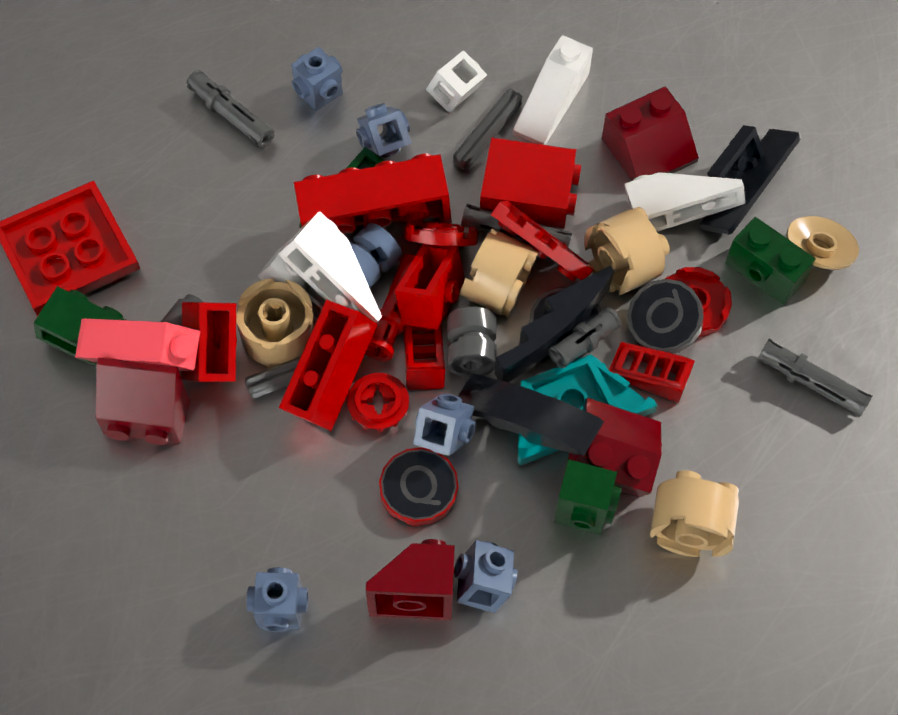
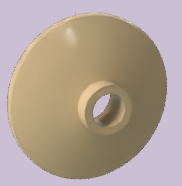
(825, 240)

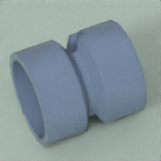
(375, 251)

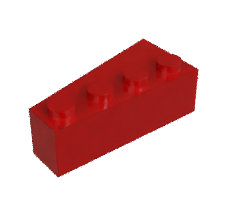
(378, 194)

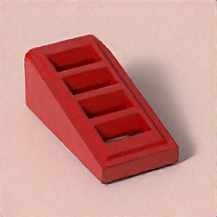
(654, 358)
(428, 372)

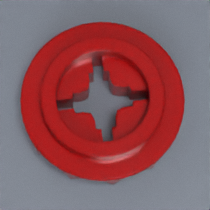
(363, 393)

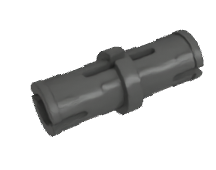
(568, 350)

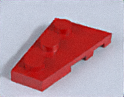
(517, 222)

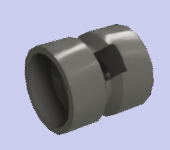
(472, 341)

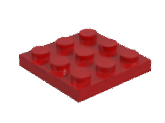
(66, 245)

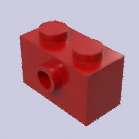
(430, 286)
(216, 342)

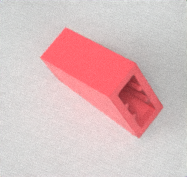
(138, 342)

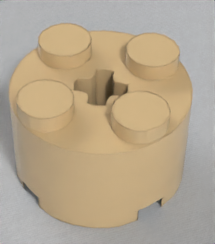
(628, 246)
(499, 272)
(274, 321)
(695, 515)

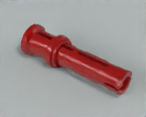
(390, 323)

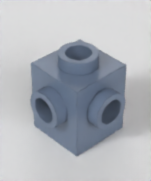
(317, 78)
(394, 131)
(444, 424)
(485, 576)
(278, 613)

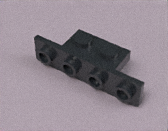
(755, 164)

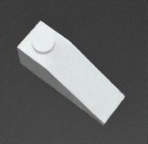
(554, 90)
(682, 198)
(330, 266)

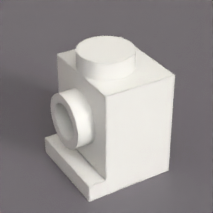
(456, 81)

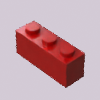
(328, 365)

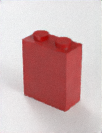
(532, 179)

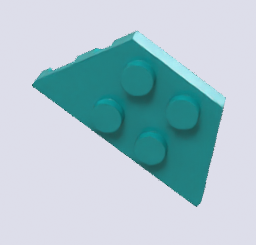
(573, 384)

